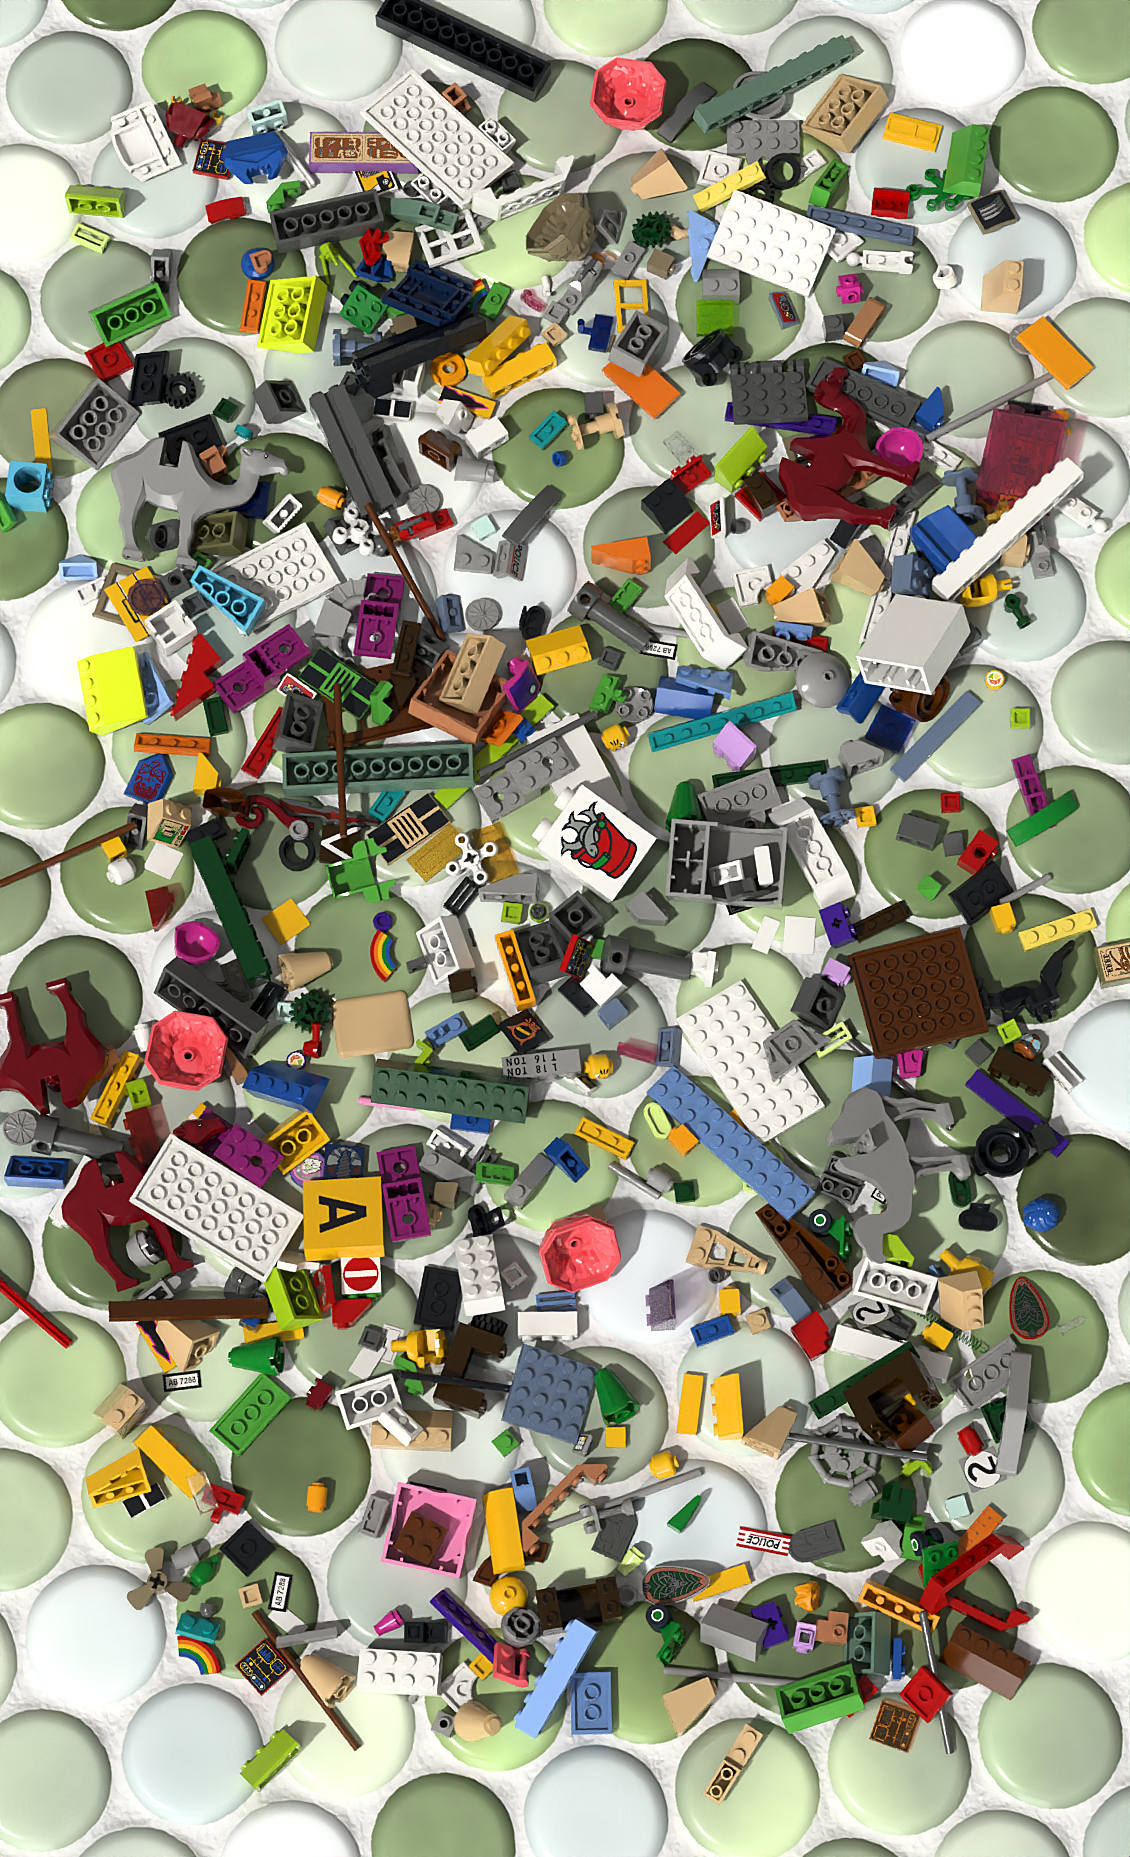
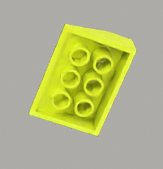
(292, 314)
(112, 690)

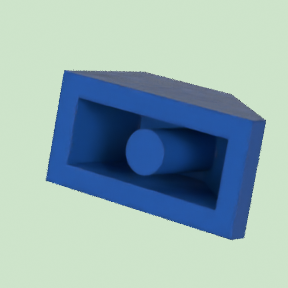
(931, 412)
(565, 1159)

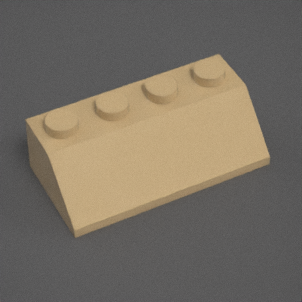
(472, 672)
(434, 1437)

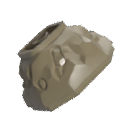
(563, 229)

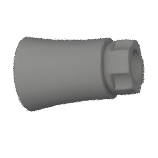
(473, 471)

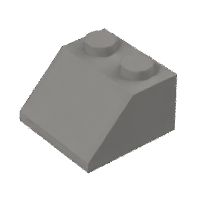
(721, 285)
(859, 757)

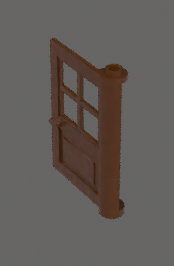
(400, 721)

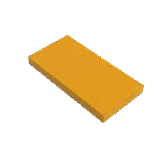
(1054, 353)

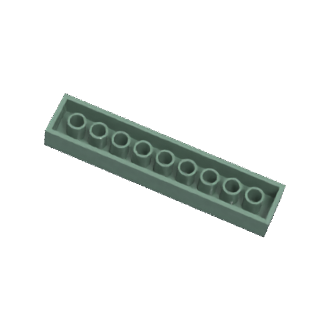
(379, 770)

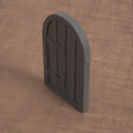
(615, 1536)
(815, 1543)

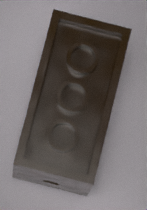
(466, 1343)
(886, 1386)
(593, 1602)

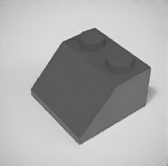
(278, 401)
(817, 1003)

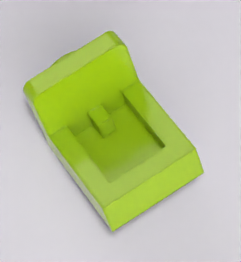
(425, 1057)
(138, 1094)
(910, 1468)

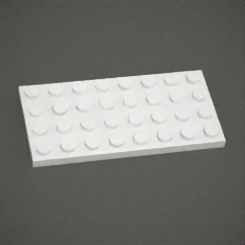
(436, 138)
(729, 1041)
(216, 1208)

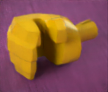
(984, 591)
(968, 1264)
(423, 1347)

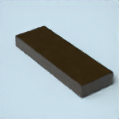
(406, 649)
(881, 921)

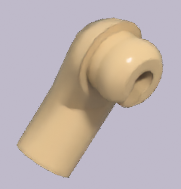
(677, 233)

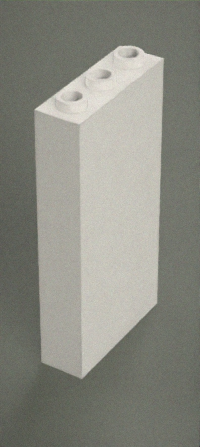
(587, 764)

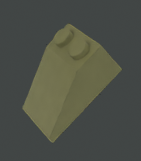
(221, 534)

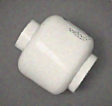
(121, 871)

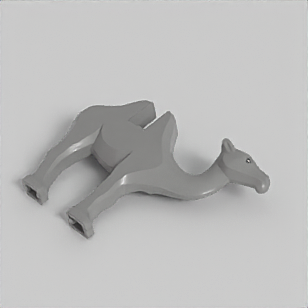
(183, 490)
(884, 1158)

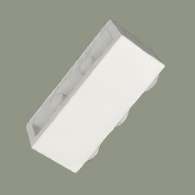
(547, 1326)

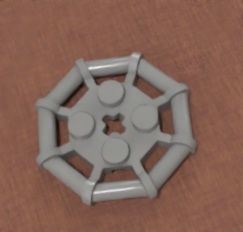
(839, 1463)

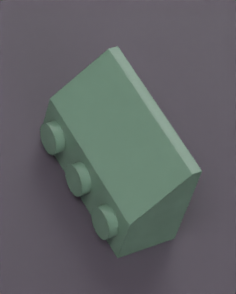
(868, 1643)

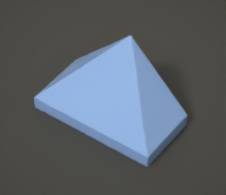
(882, 372)
(78, 568)

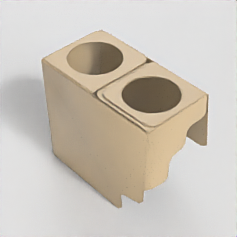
(399, 249)

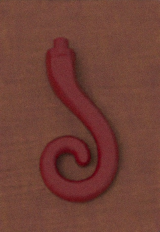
(285, 818)

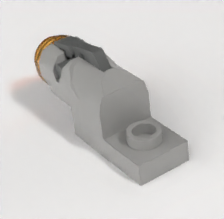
(582, 282)
(1039, 551)

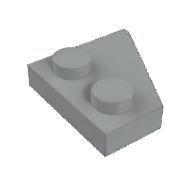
(609, 224)
(471, 557)

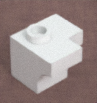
(454, 416)
(704, 966)
(884, 1541)

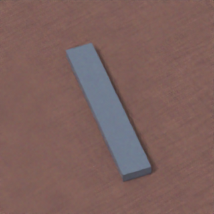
(862, 225)
(935, 736)

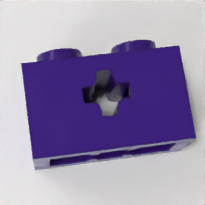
(830, 917)
(780, 1632)

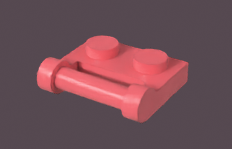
(505, 1664)

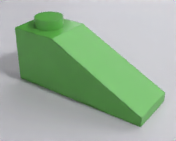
(828, 184)

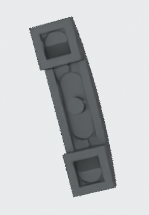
(684, 111)

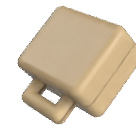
(372, 1024)

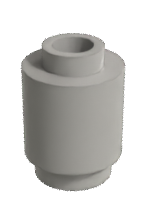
(659, 1180)
(862, 1493)
(186, 1556)

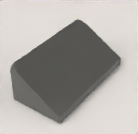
(330, 526)
(896, 1326)

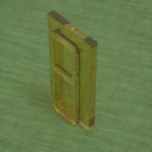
(436, 854)
(502, 864)

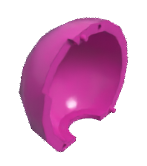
(900, 446)
(195, 943)

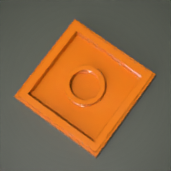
(501, 727)

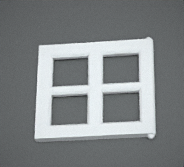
(449, 238)

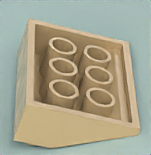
(845, 112)

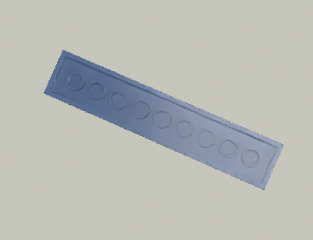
(731, 1143)

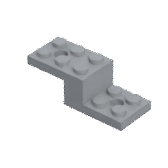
(523, 780)

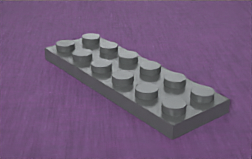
(878, 400)

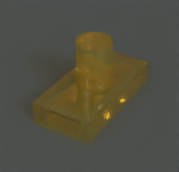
(994, 517)

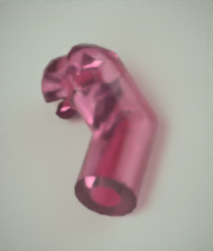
(531, 302)

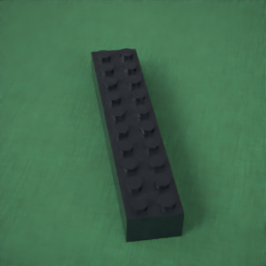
(465, 46)

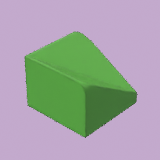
(929, 887)

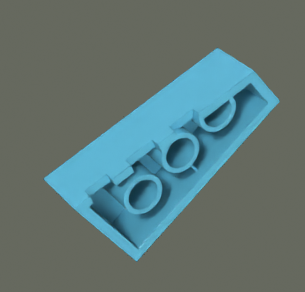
(232, 600)

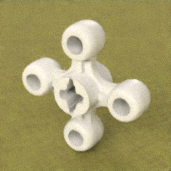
(357, 532)
(467, 851)

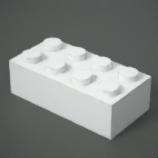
(479, 1275)
(399, 1672)

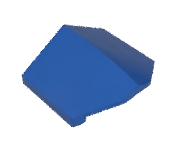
(379, 272)

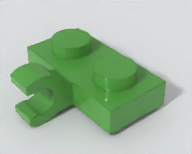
(607, 693)

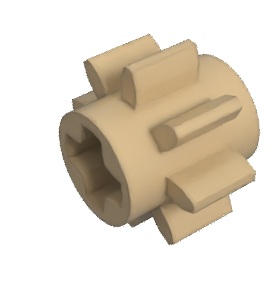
(434, 1214)

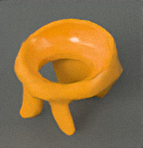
(808, 1596)

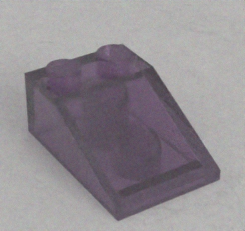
(662, 1307)

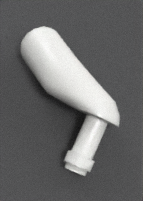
(546, 283)

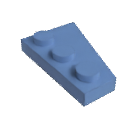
(709, 679)

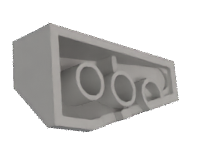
(774, 654)

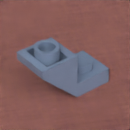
(790, 1300)

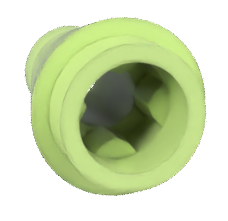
(631, 1560)

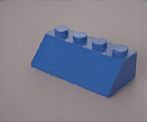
(286, 1086)

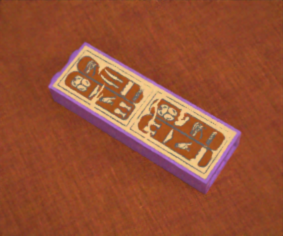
(355, 152)

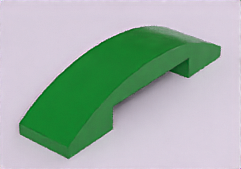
(1042, 819)

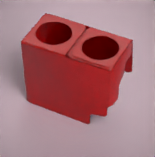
(812, 1335)

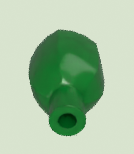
(203, 1571)

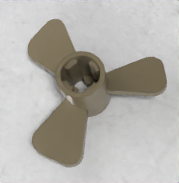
(139, 1597)

